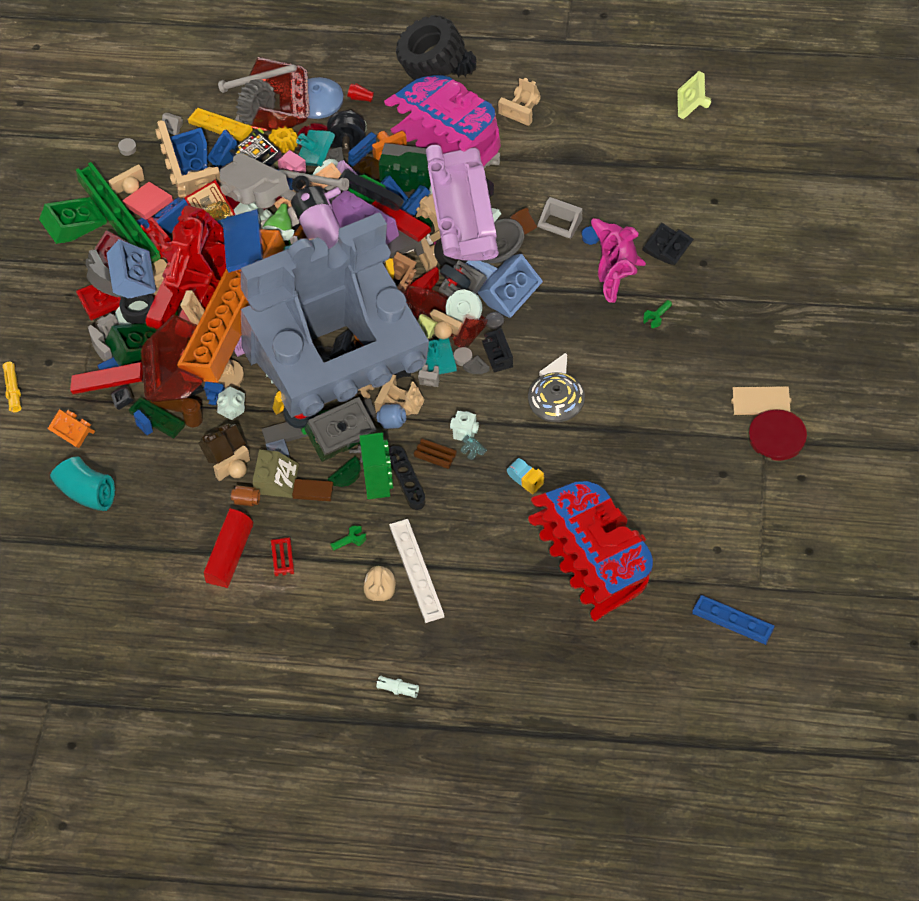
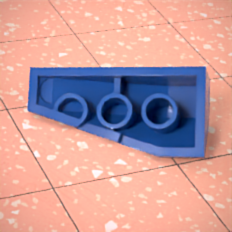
(190, 150)

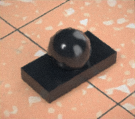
(342, 345)

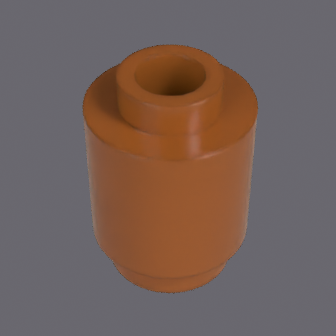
(245, 496)

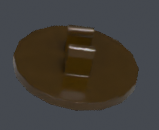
(367, 166)

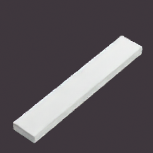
(416, 571)

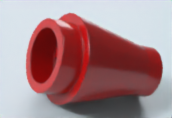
(359, 93)

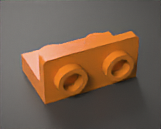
(70, 428)

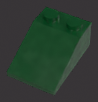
(127, 342)

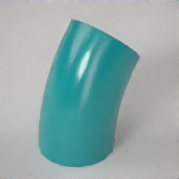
(84, 484)

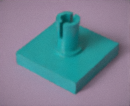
(315, 146)
(440, 355)

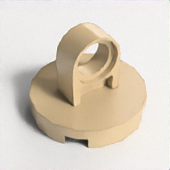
(232, 375)

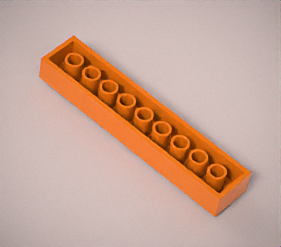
(221, 321)

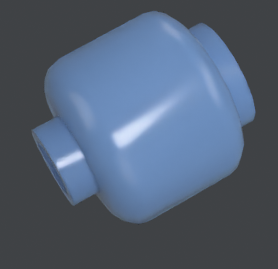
(391, 416)

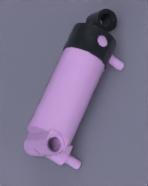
(315, 210)

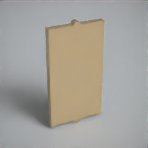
(760, 399)

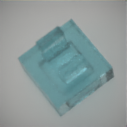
(474, 447)

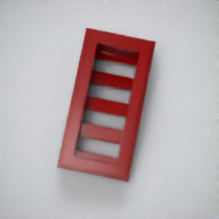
(427, 280)

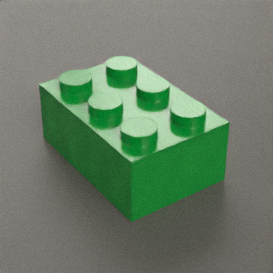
(376, 465)

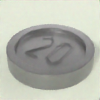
(495, 320)

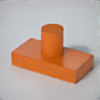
(398, 139)

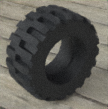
(421, 37)

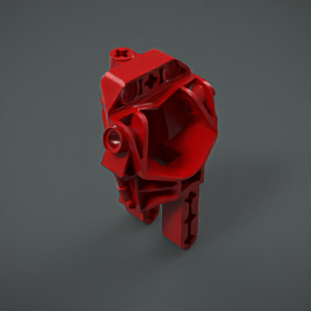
(194, 264)

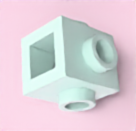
(231, 403)
(464, 425)

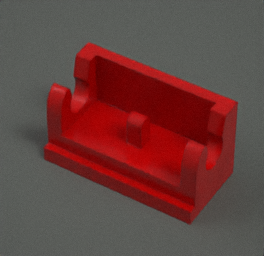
(156, 234)

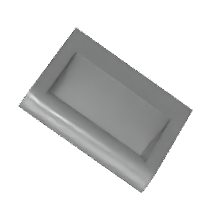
(561, 210)

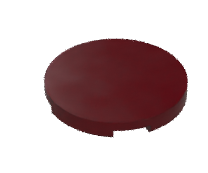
(777, 434)

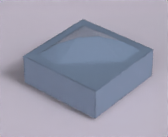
(279, 446)

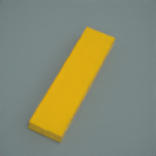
(218, 123)

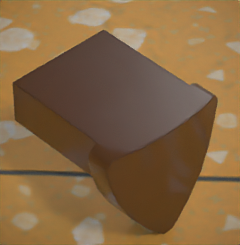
(524, 219)

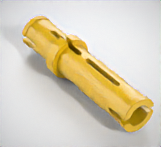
(12, 392)

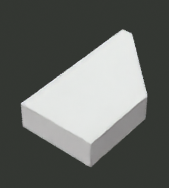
(558, 365)

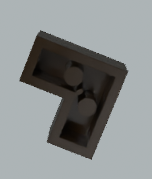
(221, 444)

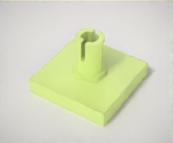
(692, 95)

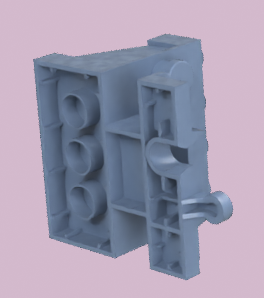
(317, 292)

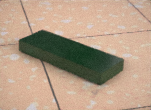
(158, 417)

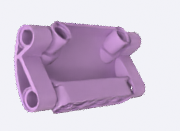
(462, 204)

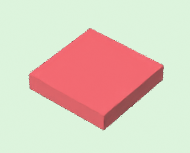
(147, 200)

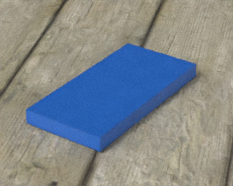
(242, 240)

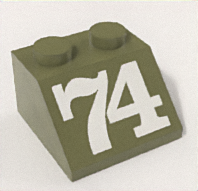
(275, 474)

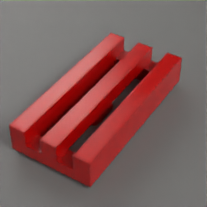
(284, 569)

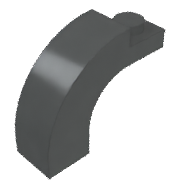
(99, 274)

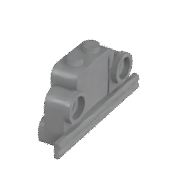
(253, 181)

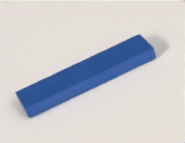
(733, 619)

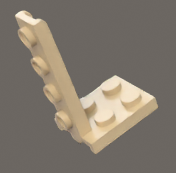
(193, 180)

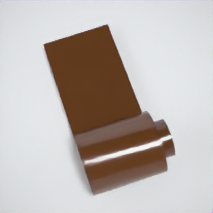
(189, 407)

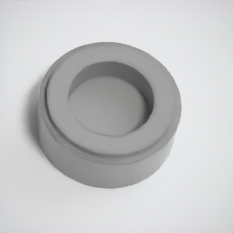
(127, 146)
(462, 356)

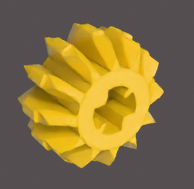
(284, 139)

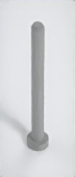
(224, 86)
(342, 183)

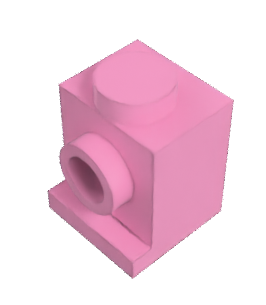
(292, 162)

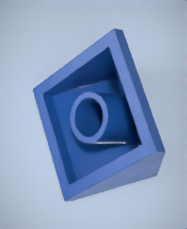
(168, 216)

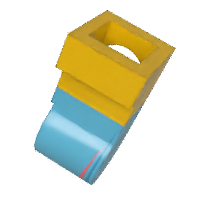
(526, 475)

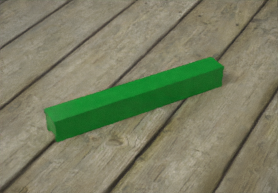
(114, 210)

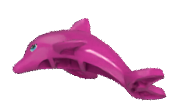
(617, 255)

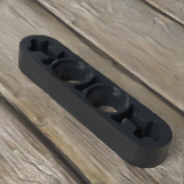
(373, 190)
(409, 476)

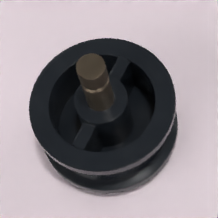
(348, 129)

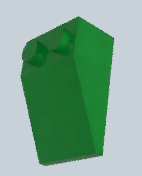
(71, 219)

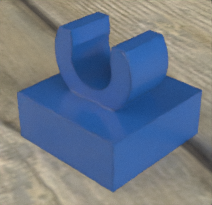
(212, 391)

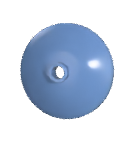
(324, 97)

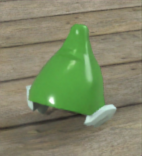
(281, 222)

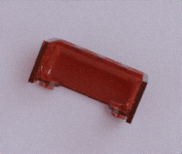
(292, 94)
(426, 300)
(160, 357)

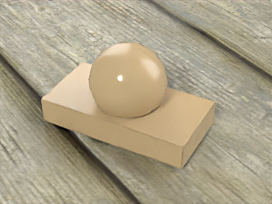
(127, 181)
(428, 258)
(446, 325)
(233, 465)

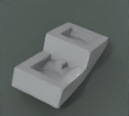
(99, 344)

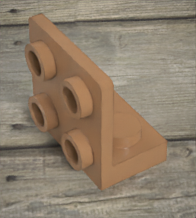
(403, 271)

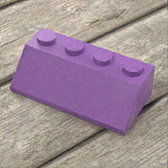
(350, 208)

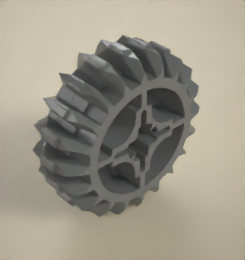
(254, 95)

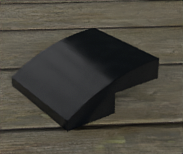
(667, 244)

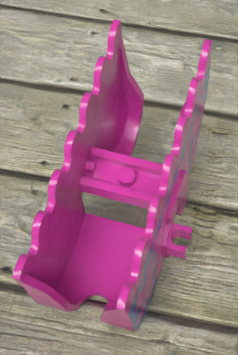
(446, 121)

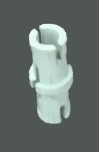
(397, 686)

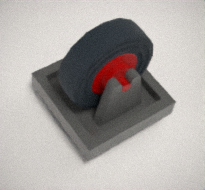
(460, 278)

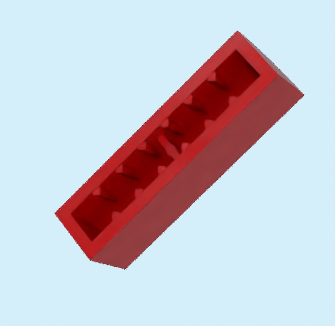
(228, 548)

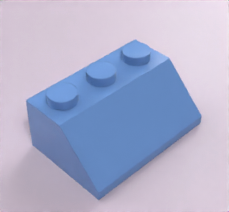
(130, 270)
(510, 285)

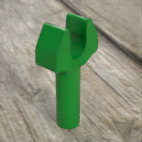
(656, 315)
(351, 538)

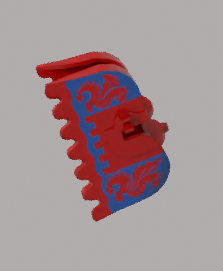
(595, 545)

